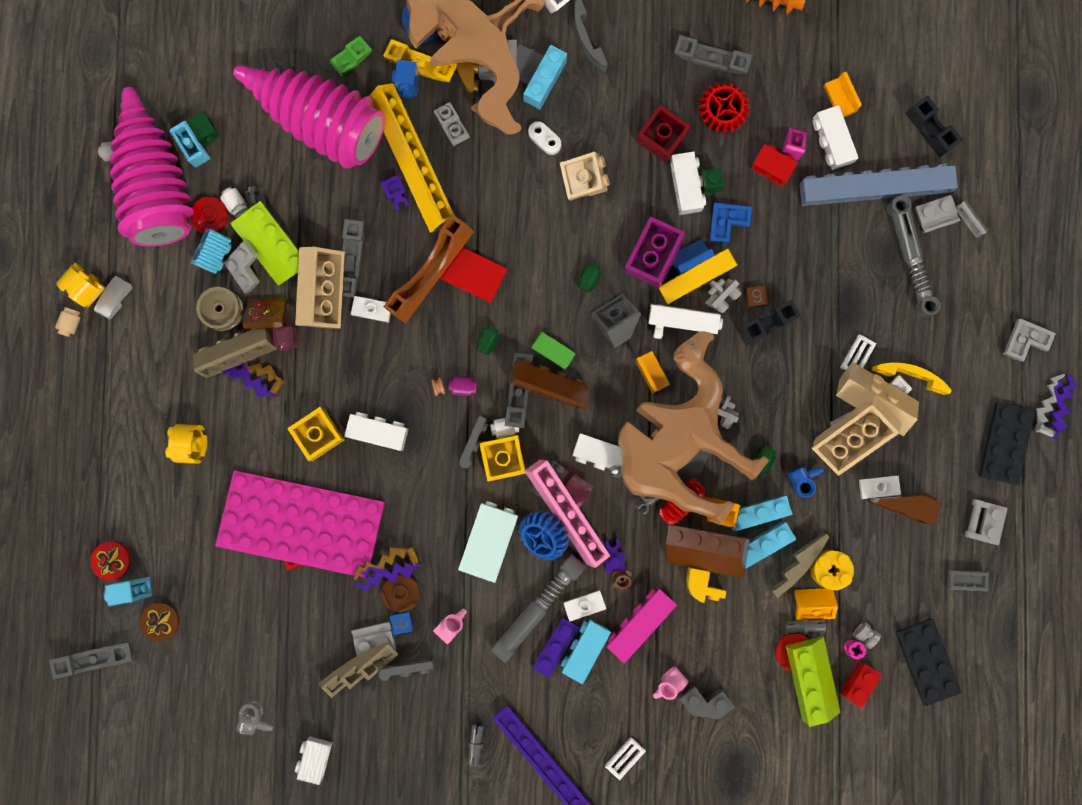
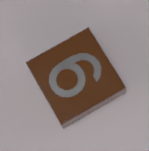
(756, 296)

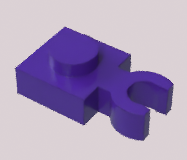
(395, 190)
(616, 559)

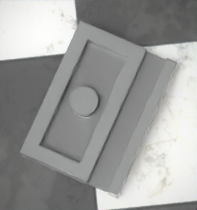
(936, 214)
(372, 636)

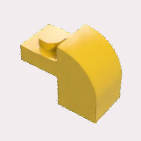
(698, 586)

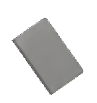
(971, 219)

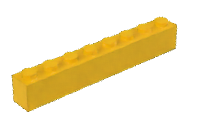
(412, 158)

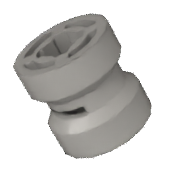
(867, 635)

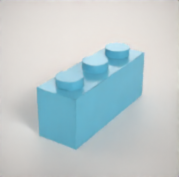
(545, 77)
(762, 512)
(769, 542)
(128, 591)
(585, 650)

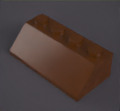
(549, 385)
(707, 550)

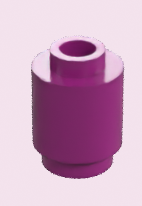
(463, 386)

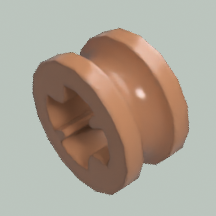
(438, 386)

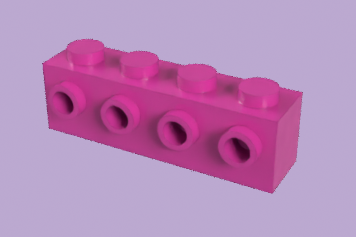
(640, 625)

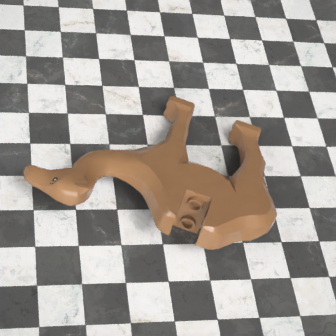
(474, 39)
(686, 428)

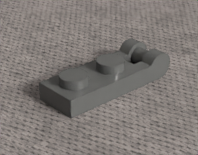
(473, 443)
(405, 669)

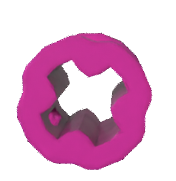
(854, 654)

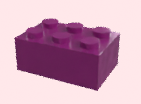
(655, 252)

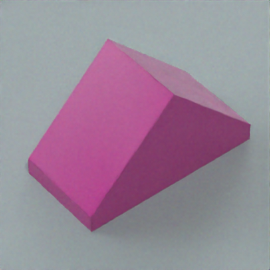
(794, 143)

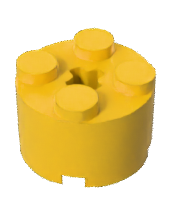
(80, 286)
(186, 443)
(842, 572)

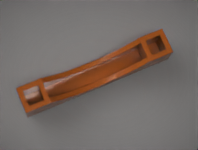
(449, 243)

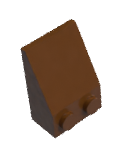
(920, 507)

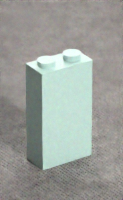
(488, 541)

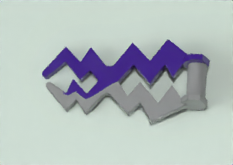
(1059, 400)

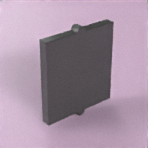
(527, 63)

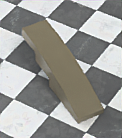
(803, 560)
(362, 666)

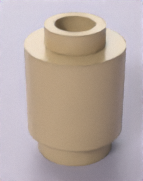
(67, 322)

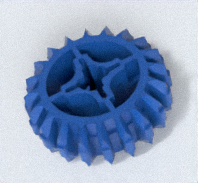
(543, 535)

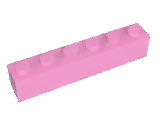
(567, 512)

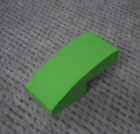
(352, 56)
(553, 350)

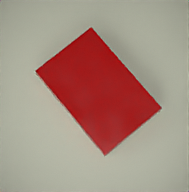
(474, 275)

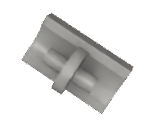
(720, 291)
(729, 415)

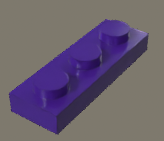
(555, 647)

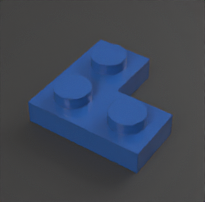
(726, 215)

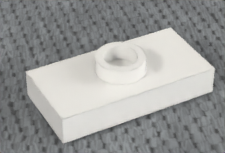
(370, 309)
(879, 487)
(584, 605)

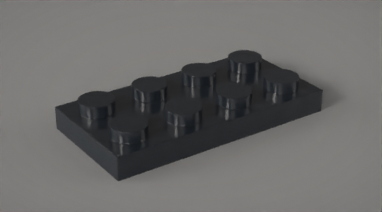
(1007, 443)
(928, 662)

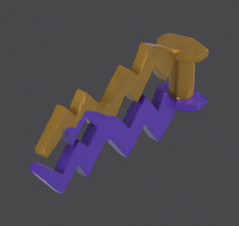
(257, 383)
(380, 571)

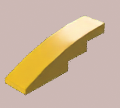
(698, 276)

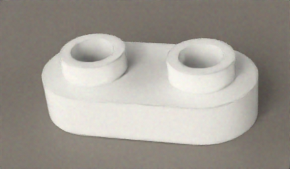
(544, 137)

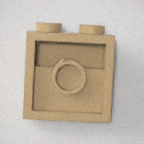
(584, 176)

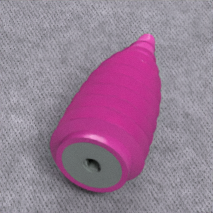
(318, 112)
(145, 179)

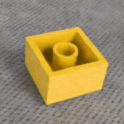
(316, 434)
(502, 458)

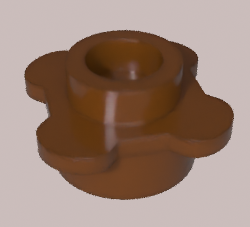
(622, 584)

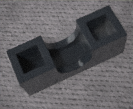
(925, 119)
(769, 322)

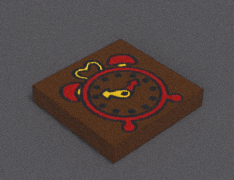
(265, 313)

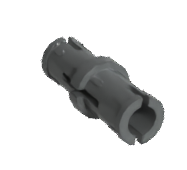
(805, 626)
(475, 744)

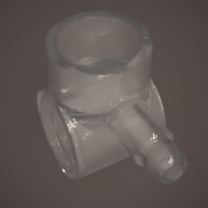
(248, 724)

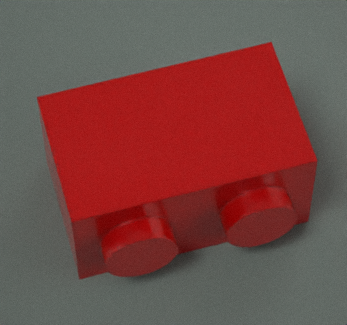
(774, 165)
(860, 684)

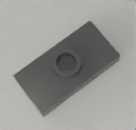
(968, 580)

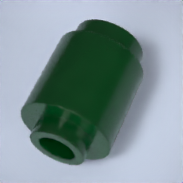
(589, 277)
(487, 340)
(767, 452)

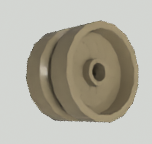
(210, 311)

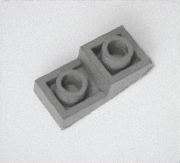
(451, 124)
(111, 298)

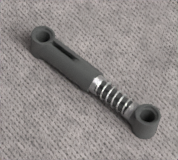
(912, 254)
(536, 610)

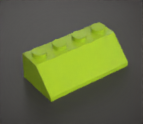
(270, 241)
(813, 681)

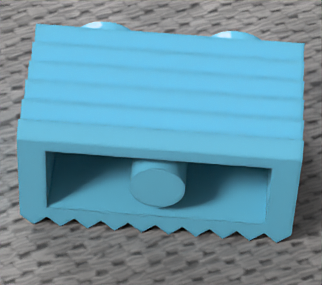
(189, 144)
(211, 251)

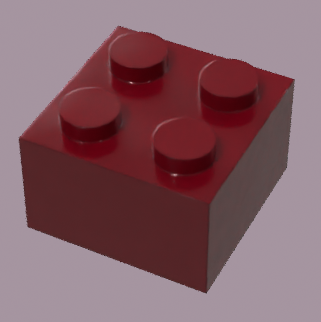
(663, 133)

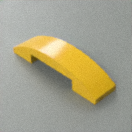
(400, 51)
(934, 382)

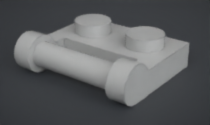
(991, 523)

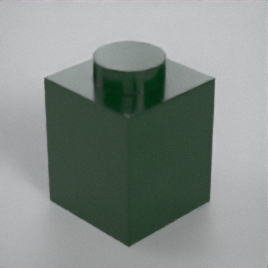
(203, 129)
(712, 181)

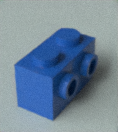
(406, 78)

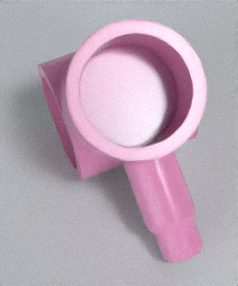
(450, 626)
(672, 683)

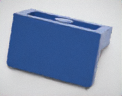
(691, 256)

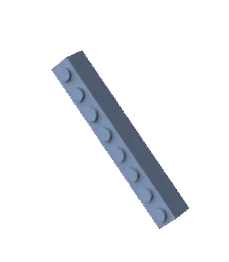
(878, 185)

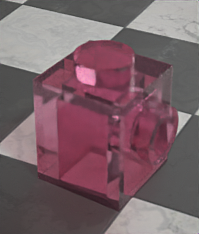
(285, 338)
(579, 490)

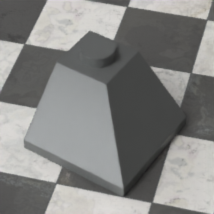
(617, 319)

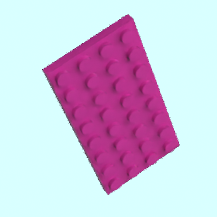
(299, 523)

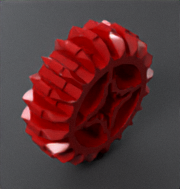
(730, 112)
(670, 512)

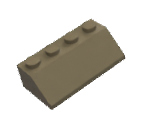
(233, 351)

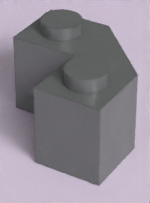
(713, 706)

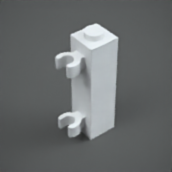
(683, 318)

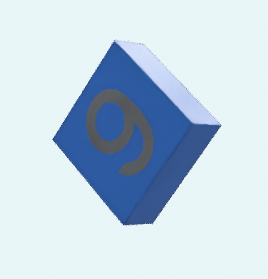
(401, 623)

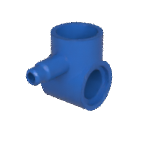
(800, 476)

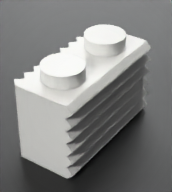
(313, 761)

